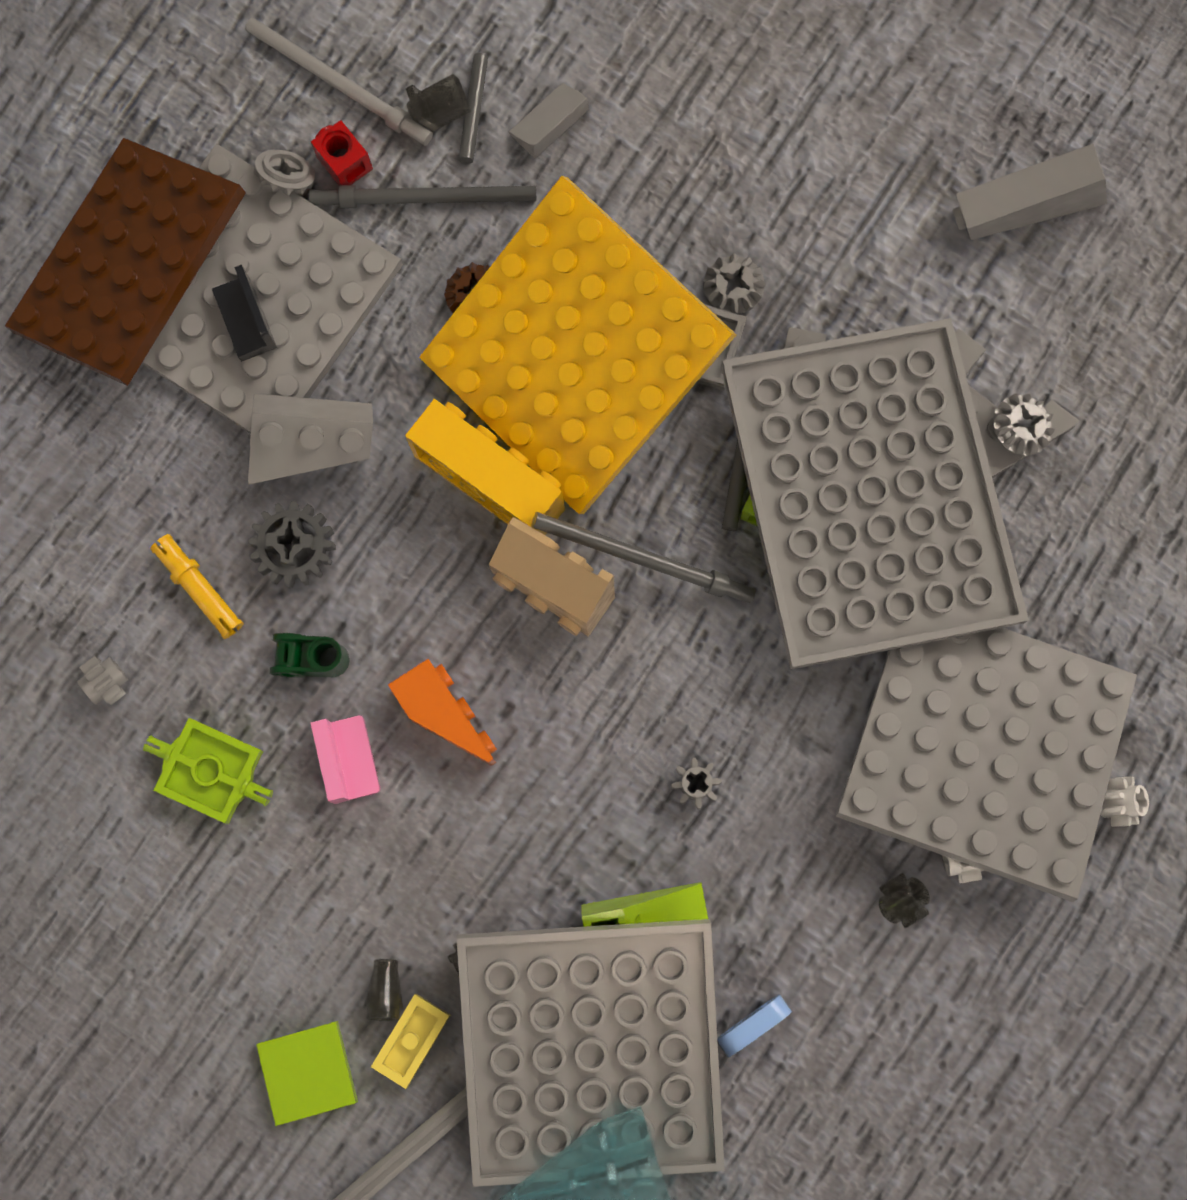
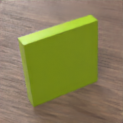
(307, 1073)

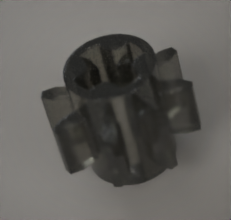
(904, 900)

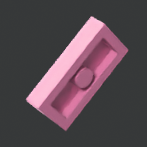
(345, 759)

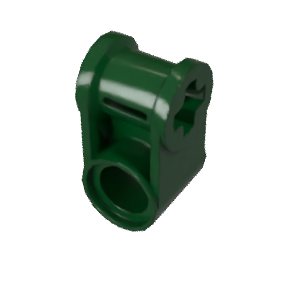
(300, 656)

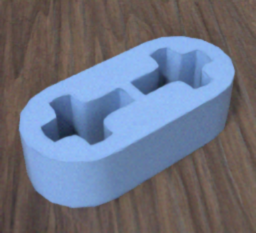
(753, 1025)

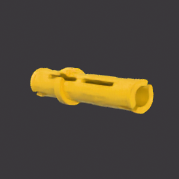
(186, 573)

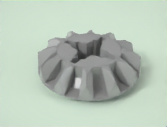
(298, 172)
(740, 299)
(1017, 439)

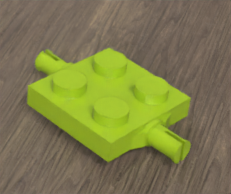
(208, 770)

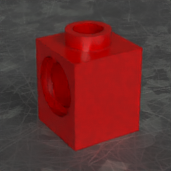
(352, 164)

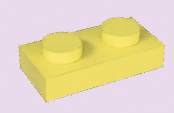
(410, 1041)

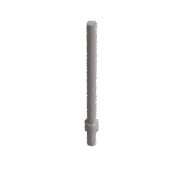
(395, 117)

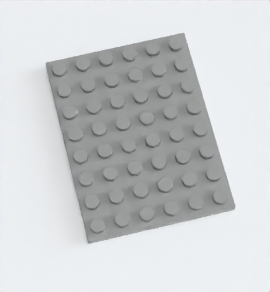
(872, 493)

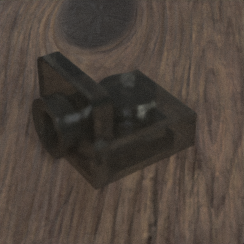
(437, 103)

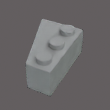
(306, 435)

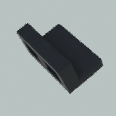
(244, 316)

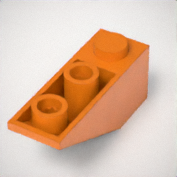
(431, 705)

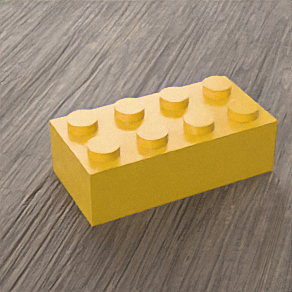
(481, 467)

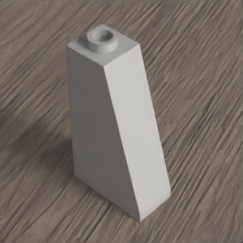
(1033, 194)

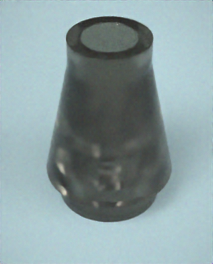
(384, 992)

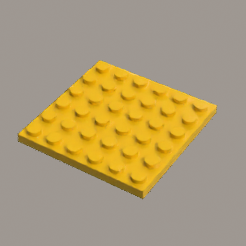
(576, 344)

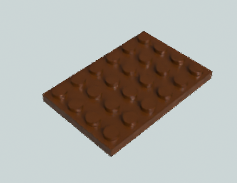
(125, 260)

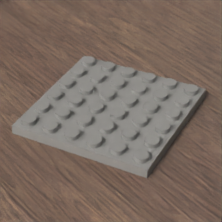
(312, 284)
(991, 754)
(586, 1029)

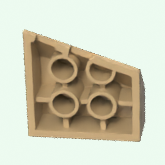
(551, 580)

